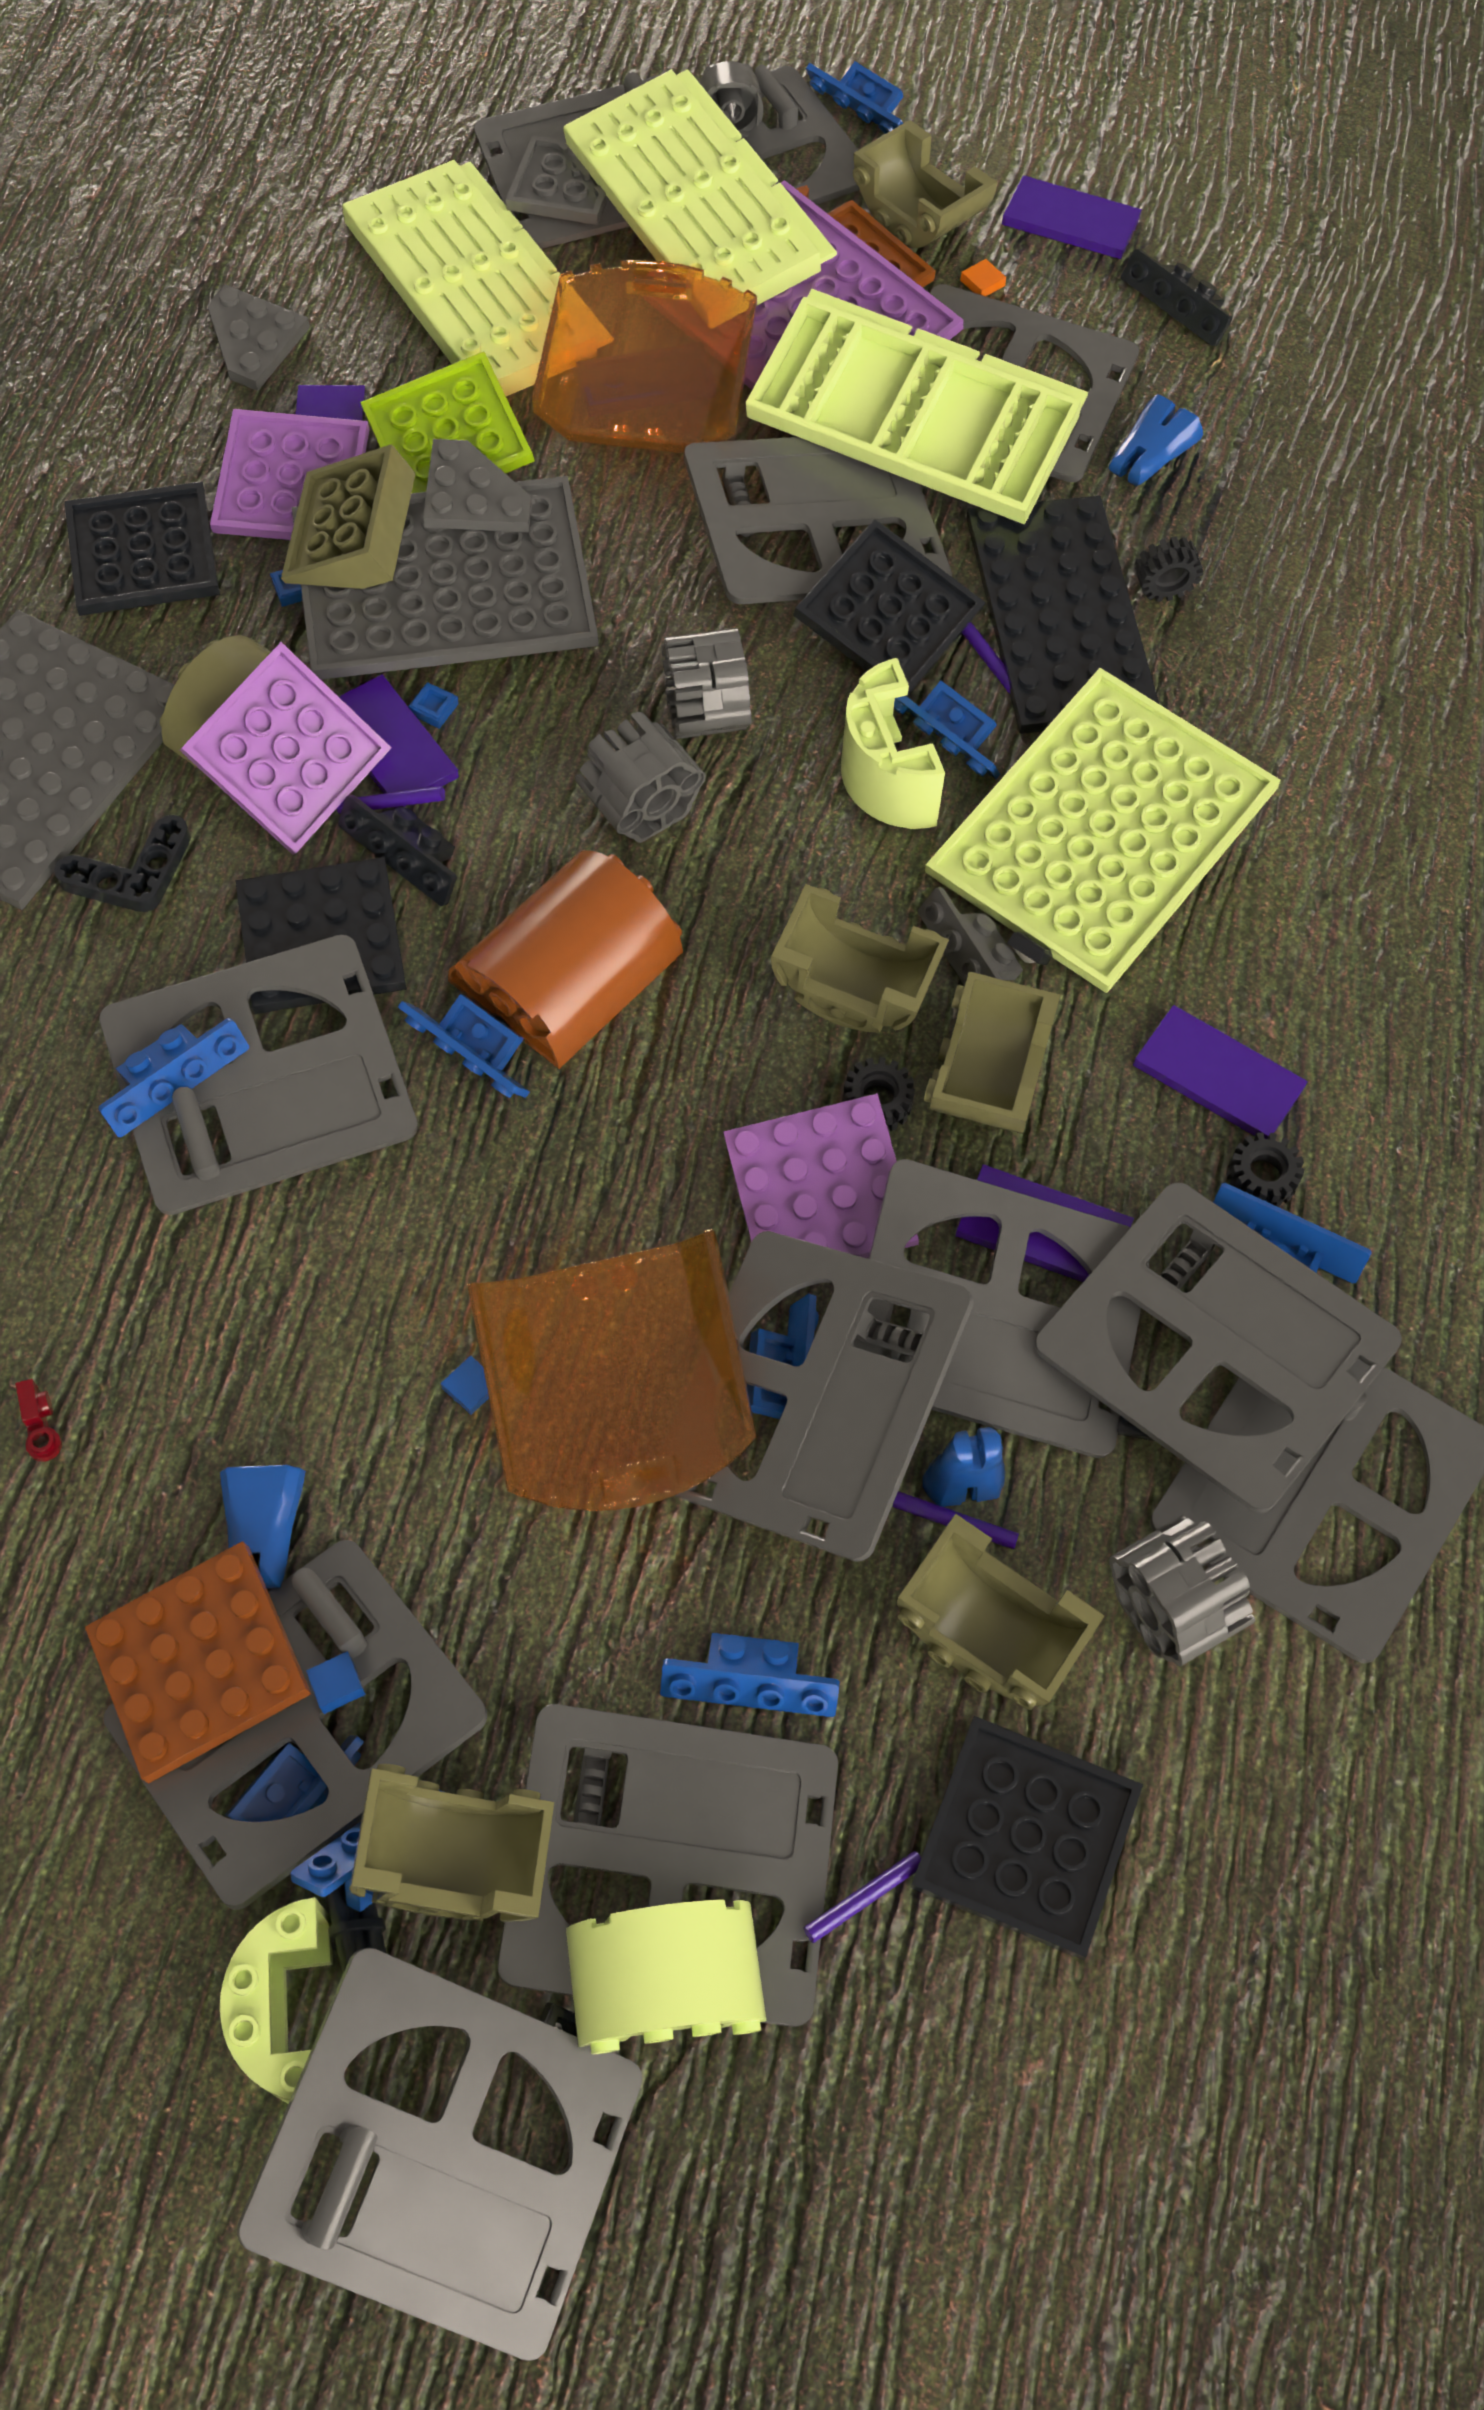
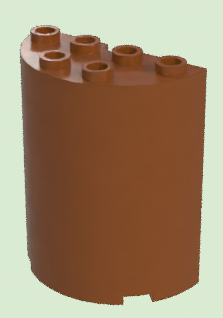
(571, 955)

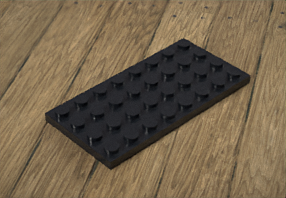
(1057, 605)

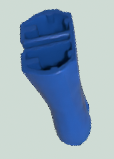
(1155, 440)
(964, 1464)
(262, 1512)

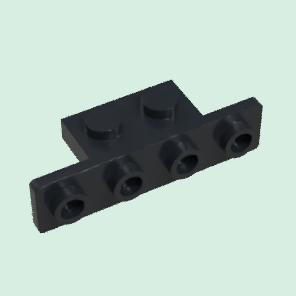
(1179, 294)
(406, 844)

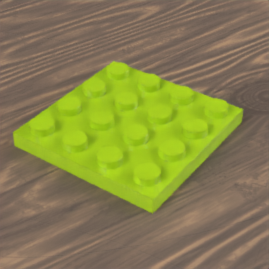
(452, 405)

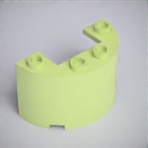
(888, 784)
(665, 1973)
(256, 1992)

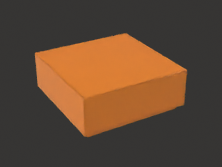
(983, 278)

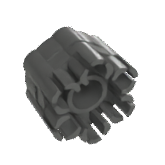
(708, 683)
(640, 784)
(1172, 1595)

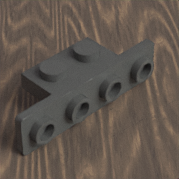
(973, 939)

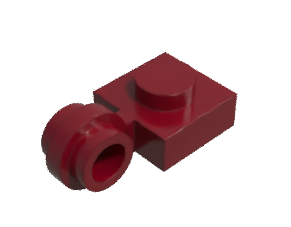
(34, 1410)

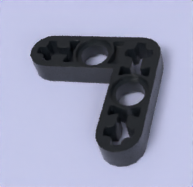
(133, 880)

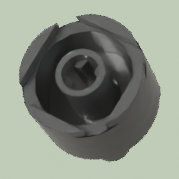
(736, 93)

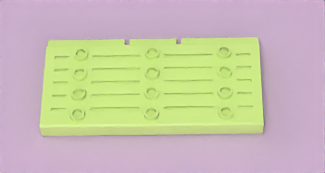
(694, 190)
(462, 267)
(916, 405)

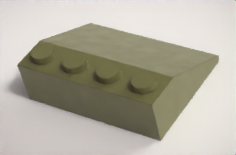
(350, 522)

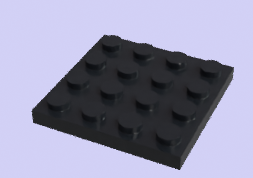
(141, 548)
(888, 605)
(317, 904)
(1028, 1837)

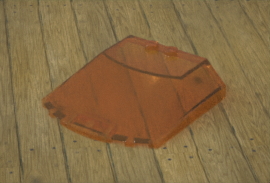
(645, 356)
(615, 1377)

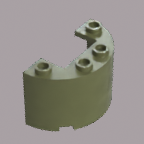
(912, 194)
(206, 686)
(850, 971)
(993, 1052)
(993, 1619)
(451, 1850)

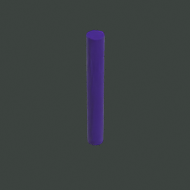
(987, 654)
(402, 798)
(944, 1516)
(862, 1897)

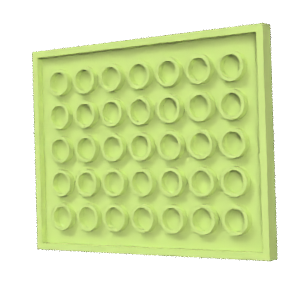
(1102, 828)

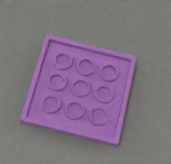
(268, 466)
(286, 748)
(816, 1174)

